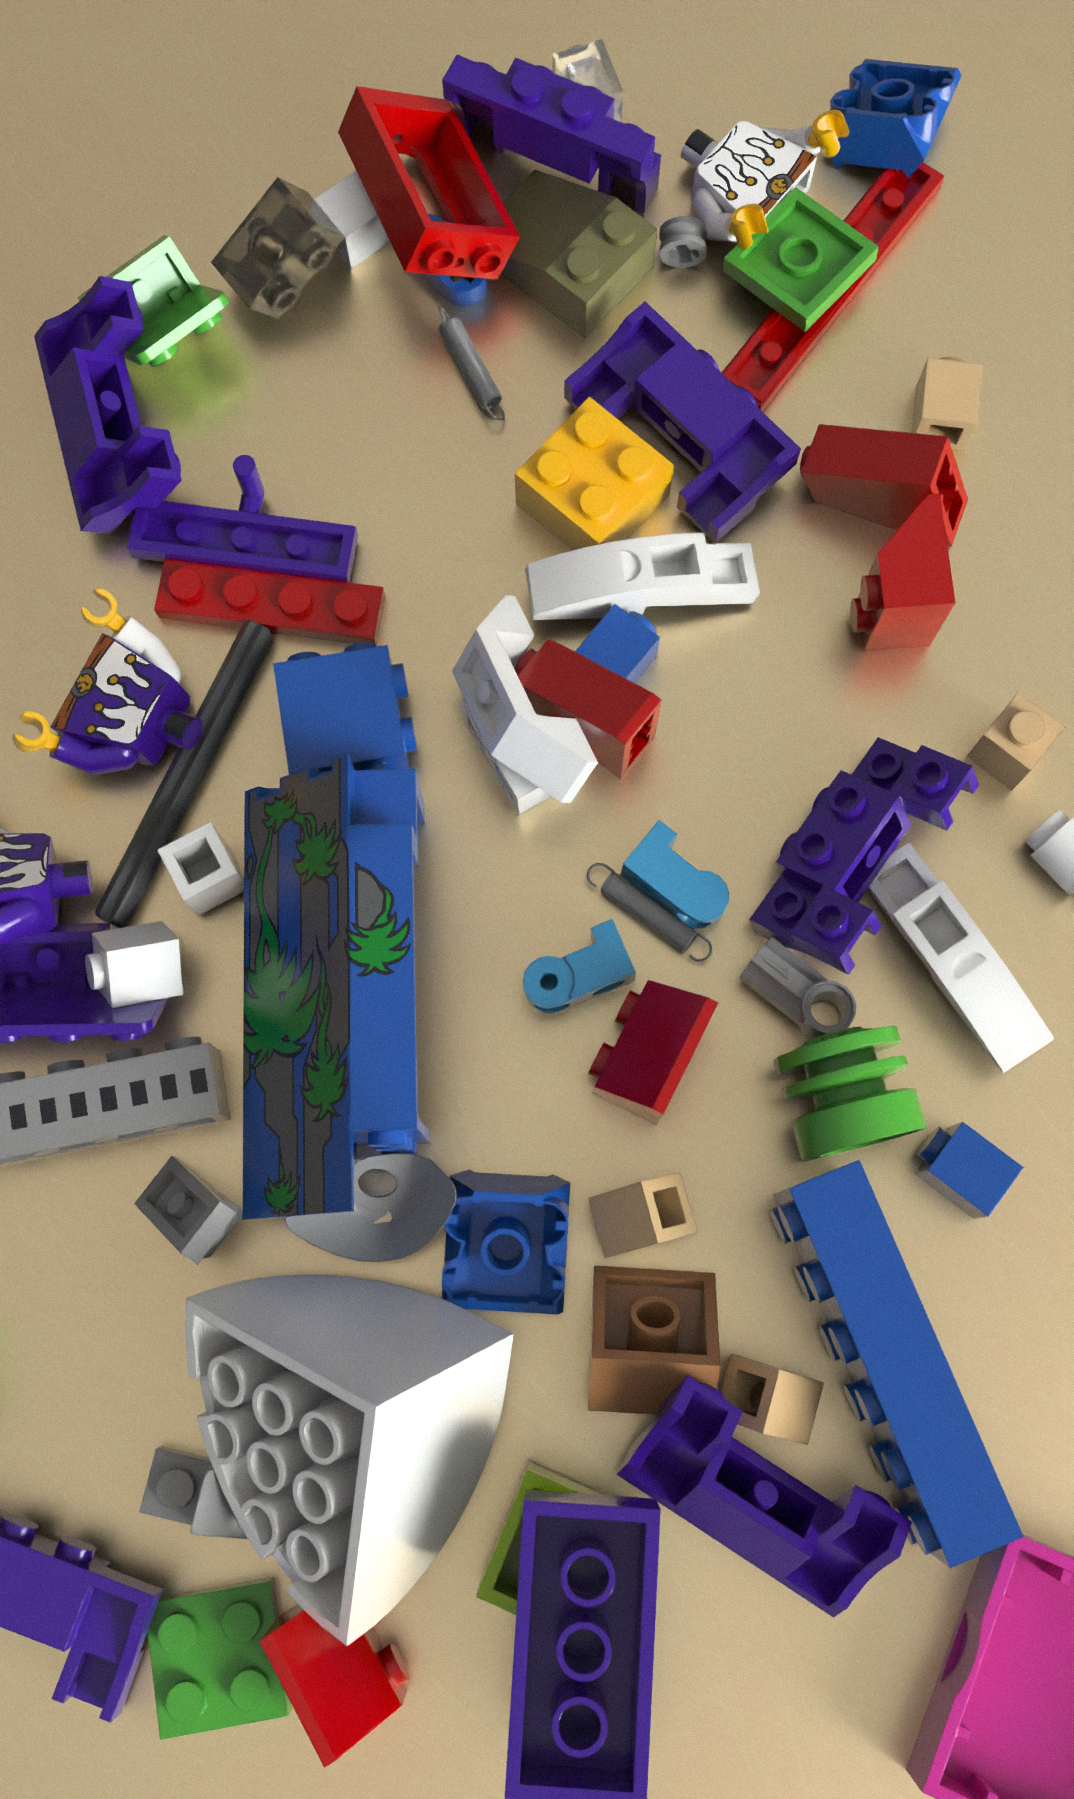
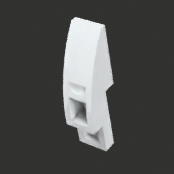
(641, 575)
(959, 959)

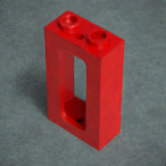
(477, 228)

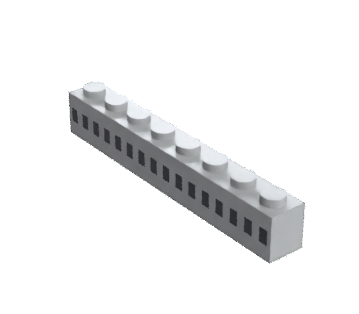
(111, 1100)

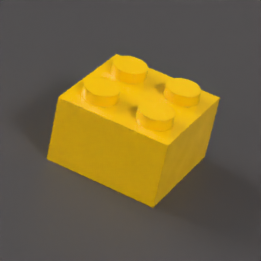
(593, 480)

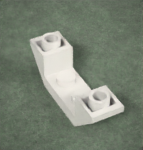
(539, 748)

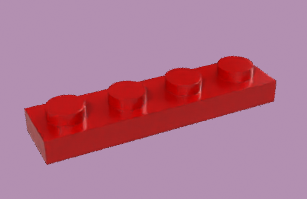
(276, 600)

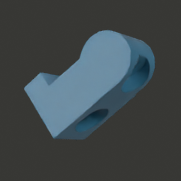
(673, 882)
(564, 982)

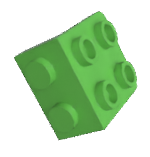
(169, 301)

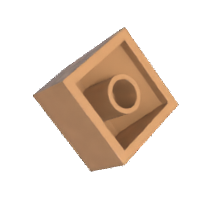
(649, 1336)

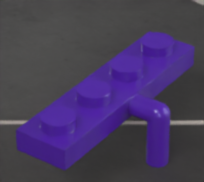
(244, 536)

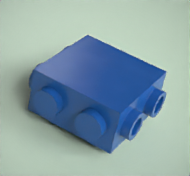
(342, 707)

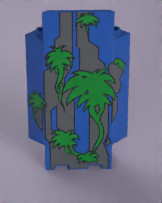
(328, 984)

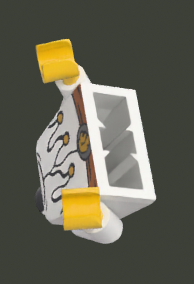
(754, 171)

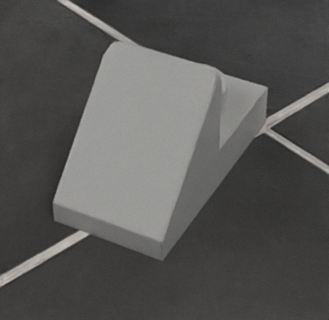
(188, 1210)
(188, 1492)

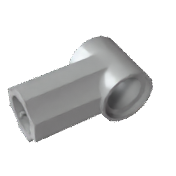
(795, 986)

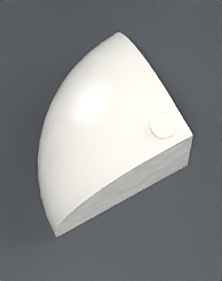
(345, 1429)

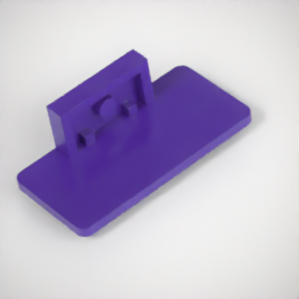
(50, 995)

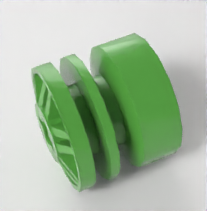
(849, 1092)

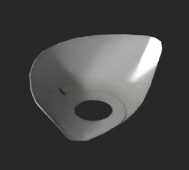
(417, 1209)

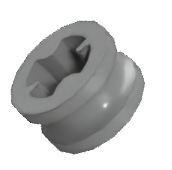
(683, 242)

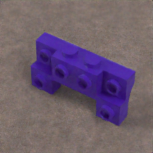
(554, 124)
(695, 410)
(104, 448)
(847, 844)
(757, 1508)
(75, 1601)

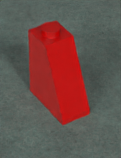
(883, 474)
(610, 709)

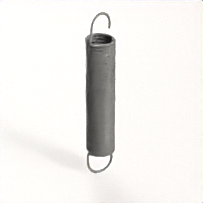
(470, 363)
(649, 912)

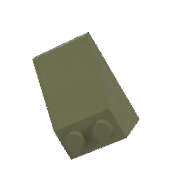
(576, 249)

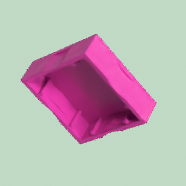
(1006, 1684)

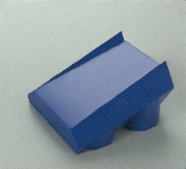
(892, 113)
(507, 1243)

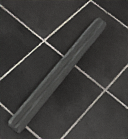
(184, 776)

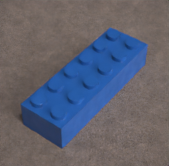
(894, 1366)

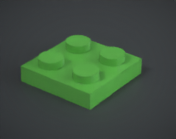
(801, 260)
(211, 1661)

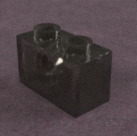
(250, 258)

